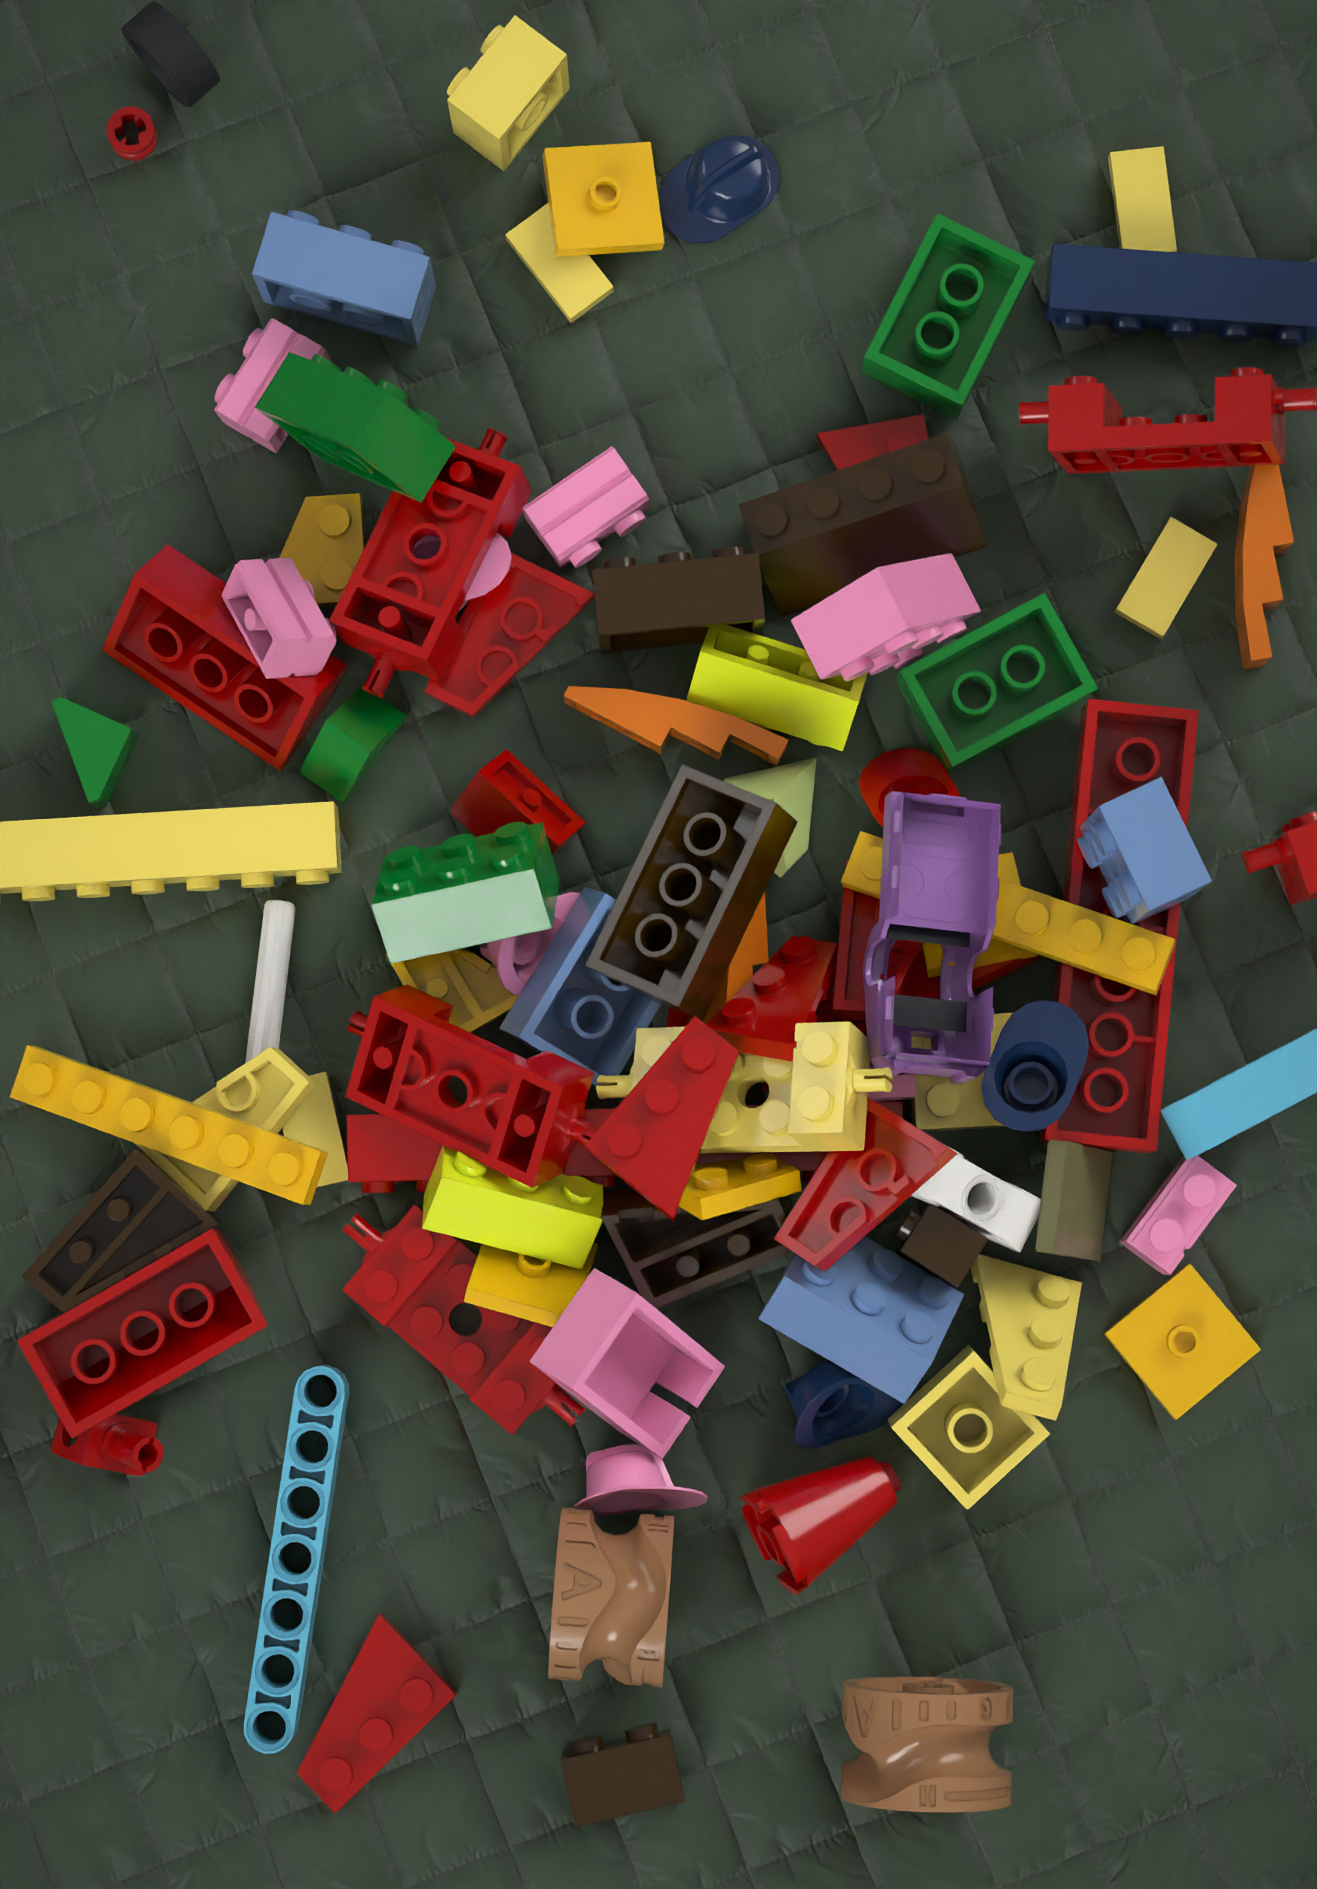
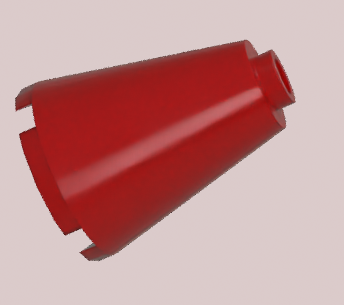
(818, 1516)

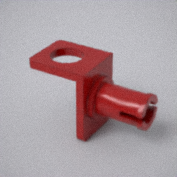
(115, 1445)

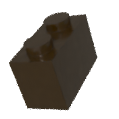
(938, 1243)
(622, 1774)

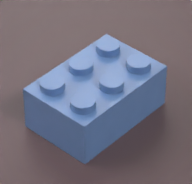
(345, 276)
(1142, 853)
(574, 1007)
(866, 1314)

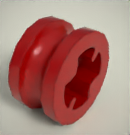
(116, 128)

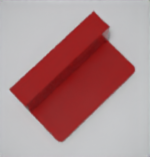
(511, 793)

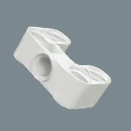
(982, 1202)

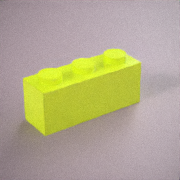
(773, 687)
(490, 1208)

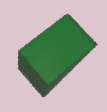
(351, 743)
(97, 748)

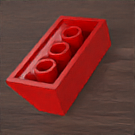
(189, 647)
(144, 1332)

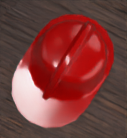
(902, 772)

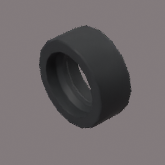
(170, 54)

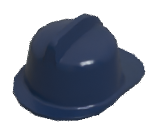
(718, 189)
(1035, 1066)
(836, 1405)

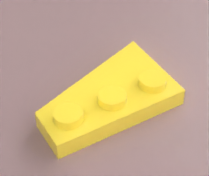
(259, 1093)
(1030, 1332)

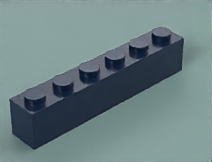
(1181, 294)

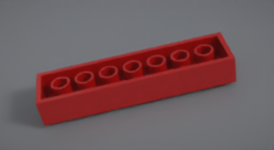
(1126, 1027)

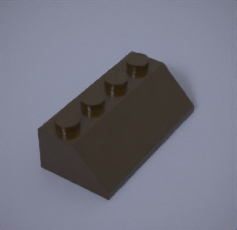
(863, 518)
(692, 892)

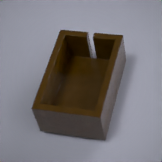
(676, 599)

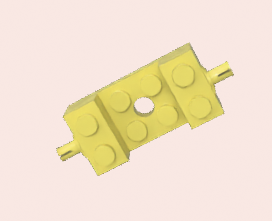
(810, 1102)

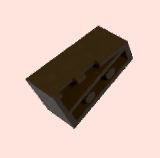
(117, 1232)
(690, 1253)

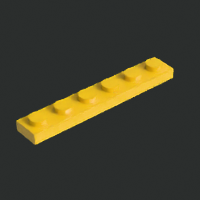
(1048, 926)
(169, 1125)

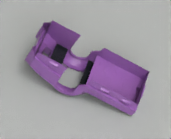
(940, 891)

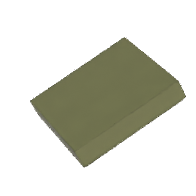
(1074, 1200)

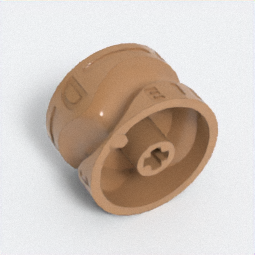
(611, 1598)
(925, 1743)

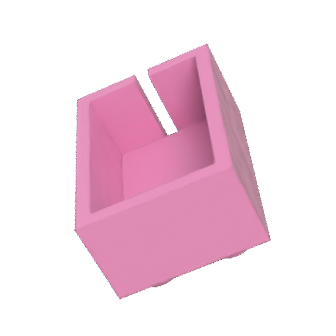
(886, 617)
(614, 1350)

